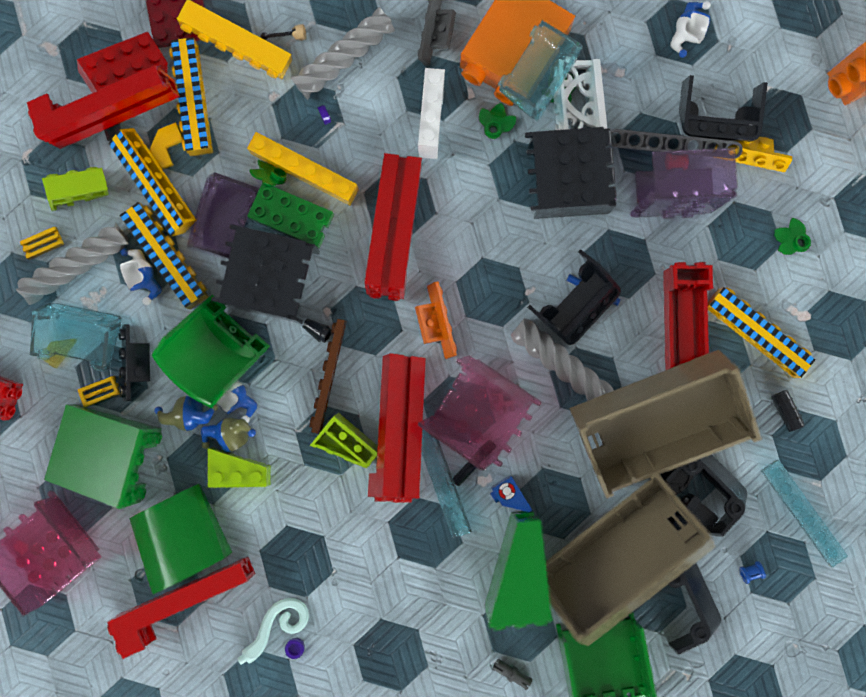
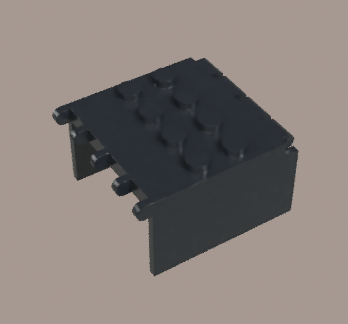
(572, 172)
(265, 273)

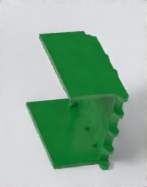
(610, 665)

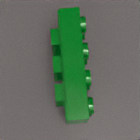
(290, 215)

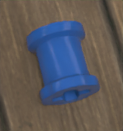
(752, 572)

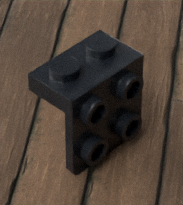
(700, 511)

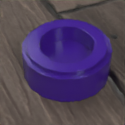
(324, 114)
(294, 648)

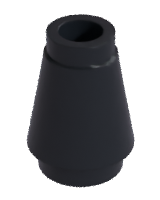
(318, 330)

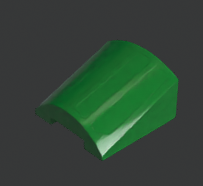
(208, 353)
(178, 538)

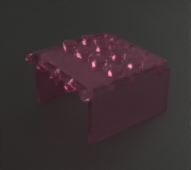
(480, 414)
(44, 555)

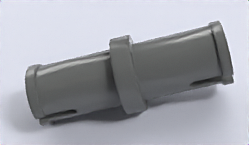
(512, 674)

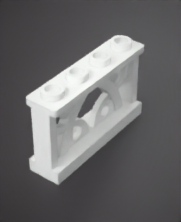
(564, 109)

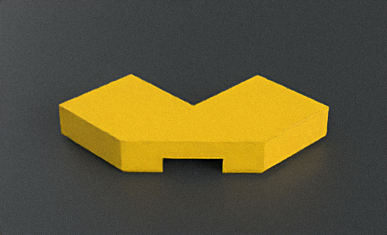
(165, 138)

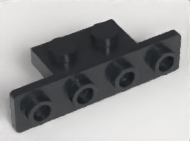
(134, 362)

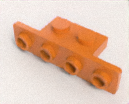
(434, 321)

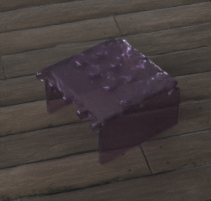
(686, 183)

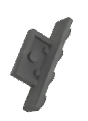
(436, 31)

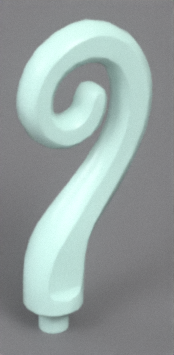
(257, 647)

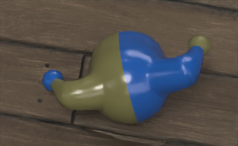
(186, 414)
(229, 433)

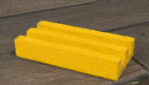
(29, 255)
(115, 385)

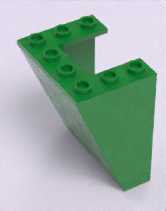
(101, 455)
(519, 581)

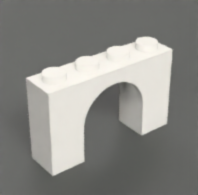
(431, 113)

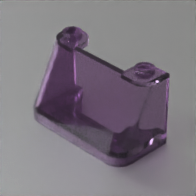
(221, 204)

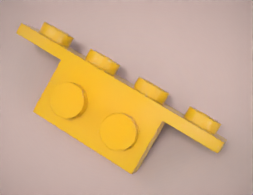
(762, 154)

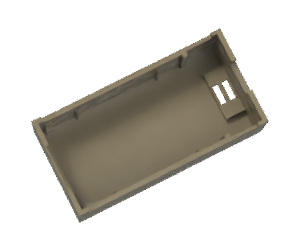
(666, 421)
(624, 560)

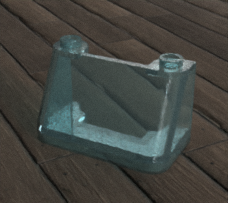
(540, 70)
(92, 332)

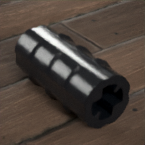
(788, 410)

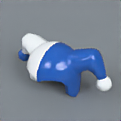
(691, 26)
(140, 274)
(236, 398)

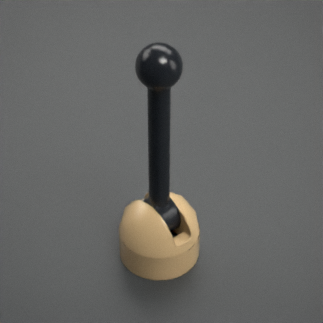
(297, 32)

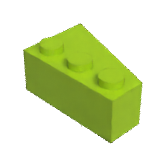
(75, 186)
(346, 441)
(235, 471)

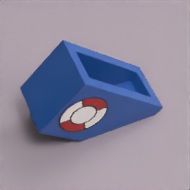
(509, 495)

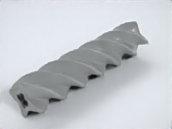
(343, 52)
(76, 262)
(556, 358)

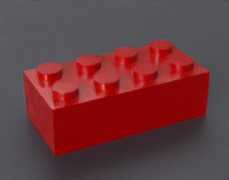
(120, 61)

